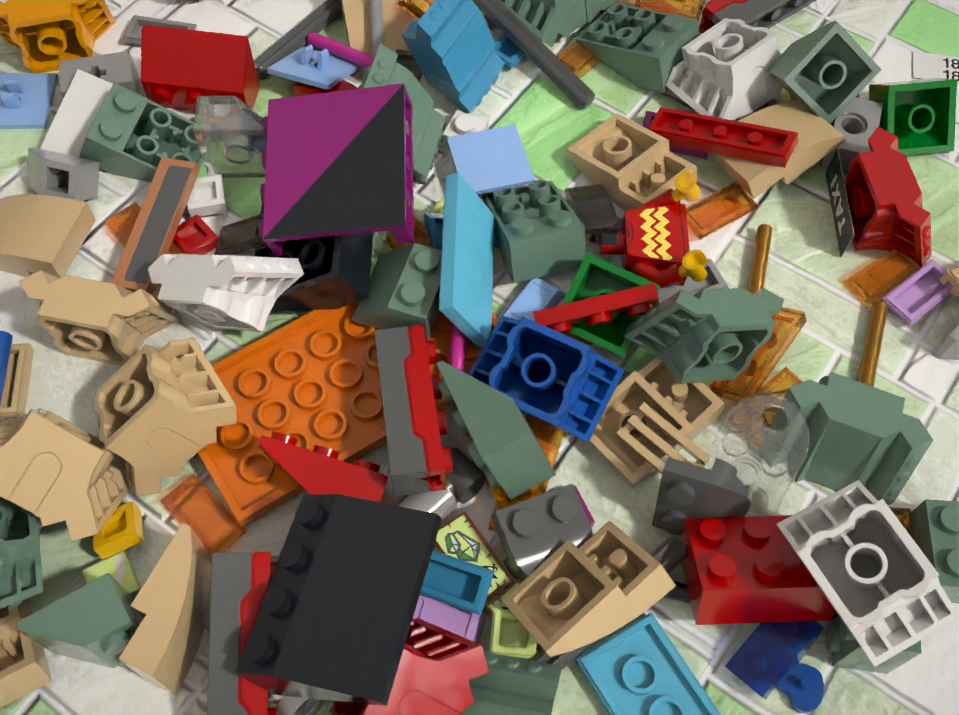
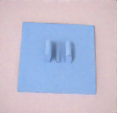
(313, 68)
(26, 99)
(491, 159)

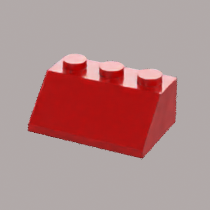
(195, 63)

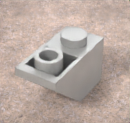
(62, 175)

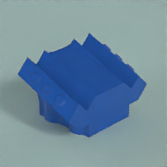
(548, 375)

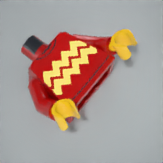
(656, 238)

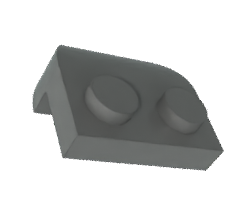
(699, 493)
(539, 528)

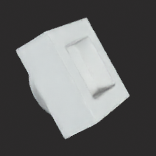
(464, 123)
(208, 196)

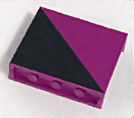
(338, 165)

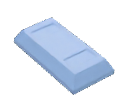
(533, 297)

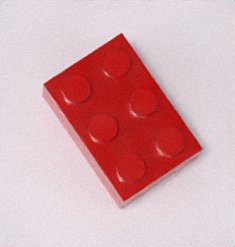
(747, 573)

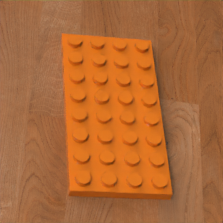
(310, 383)

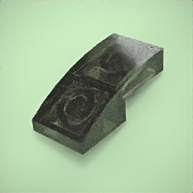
(592, 207)

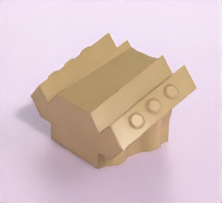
(96, 317)
(161, 412)
(59, 472)

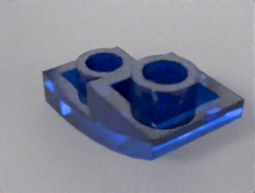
(771, 653)

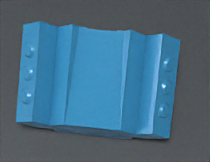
(455, 51)

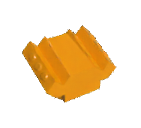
(53, 29)

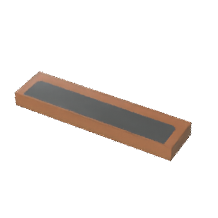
(156, 223)

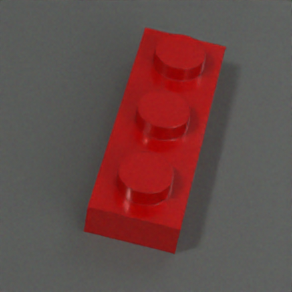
(599, 309)

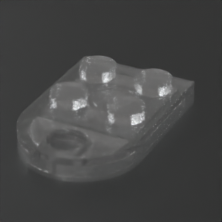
(762, 455)

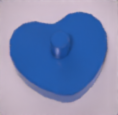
(803, 687)

